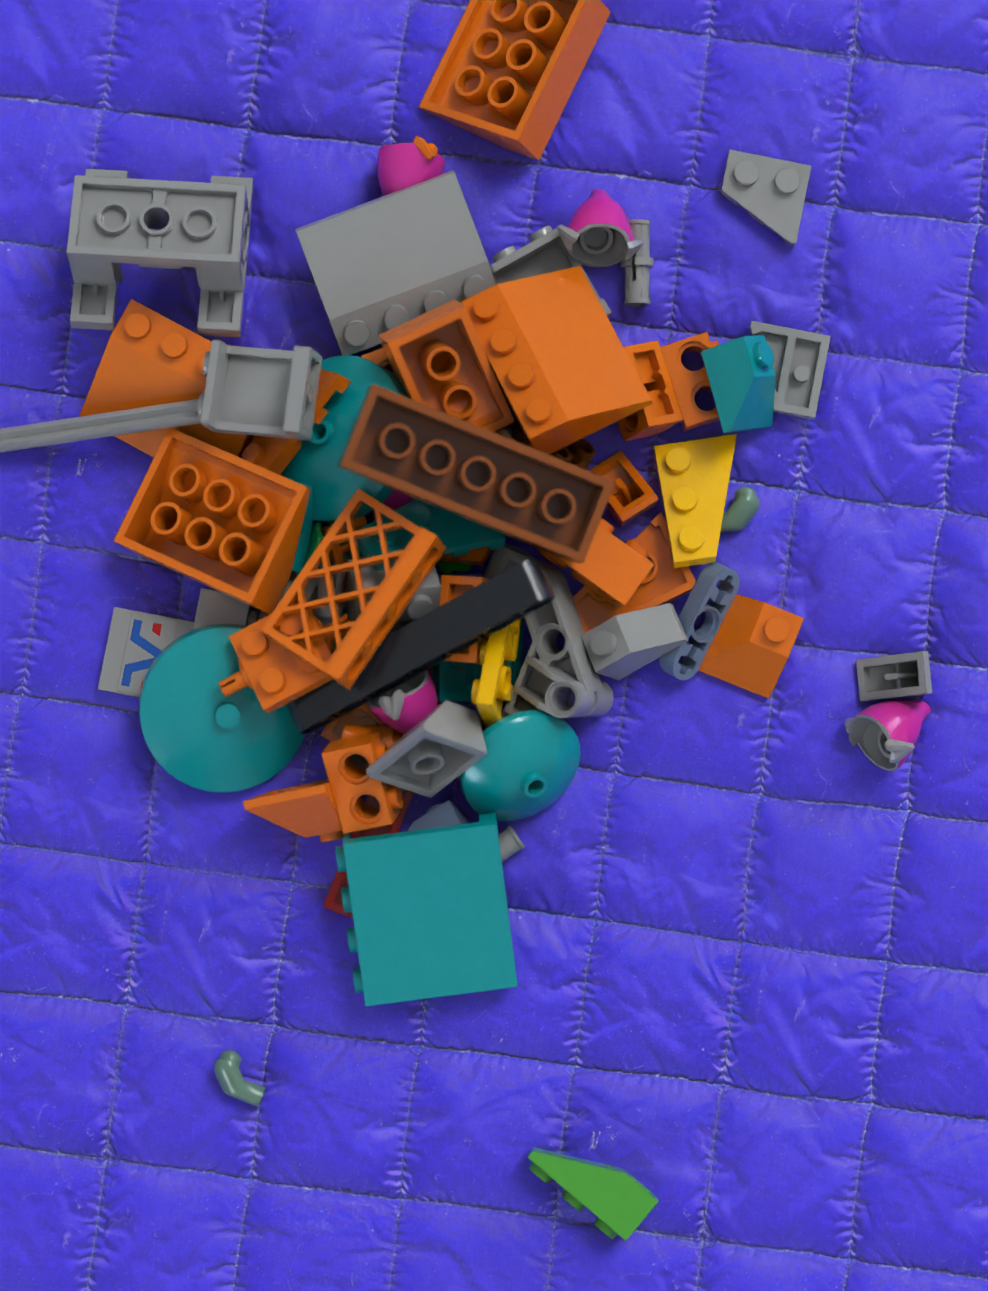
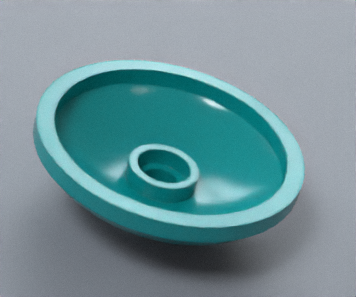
(525, 766)

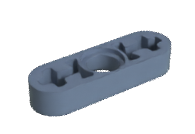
(721, 599)

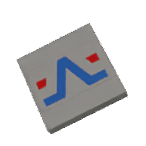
(132, 647)

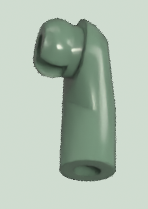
(741, 510)

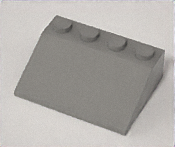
(395, 260)

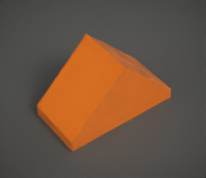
(630, 493)

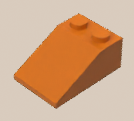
(446, 366)

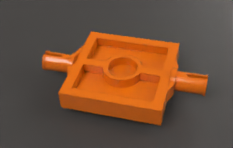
(272, 669)

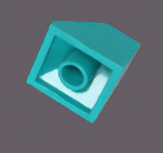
(742, 382)

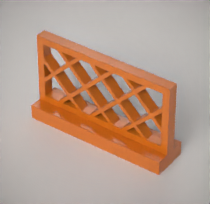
(383, 608)

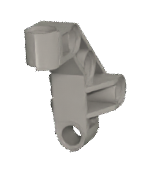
(552, 679)

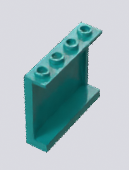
(428, 912)

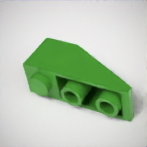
(603, 1189)

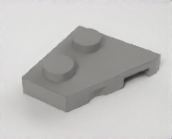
(769, 190)
(797, 366)

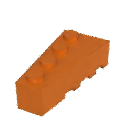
(610, 566)

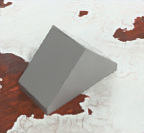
(894, 676)

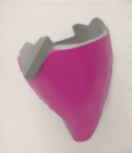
(599, 232)
(406, 703)
(888, 731)

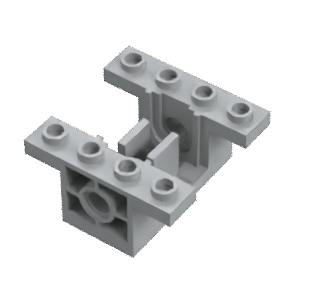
(159, 227)

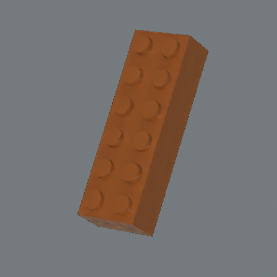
(475, 474)

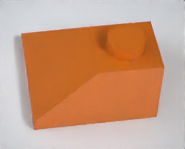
(752, 645)
(301, 808)

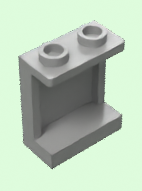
(541, 256)
(260, 391)

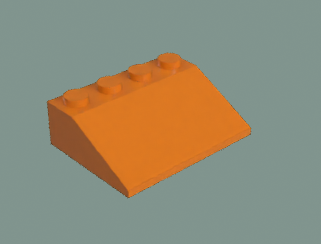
(514, 68)
(556, 357)
(151, 365)
(217, 520)

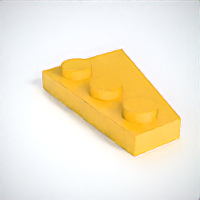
(694, 495)
(496, 676)

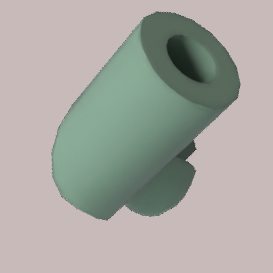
(232, 1081)

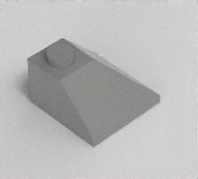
(433, 751)

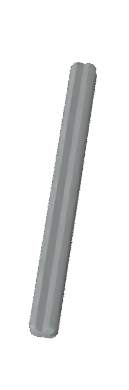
(99, 425)

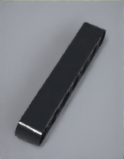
(429, 642)

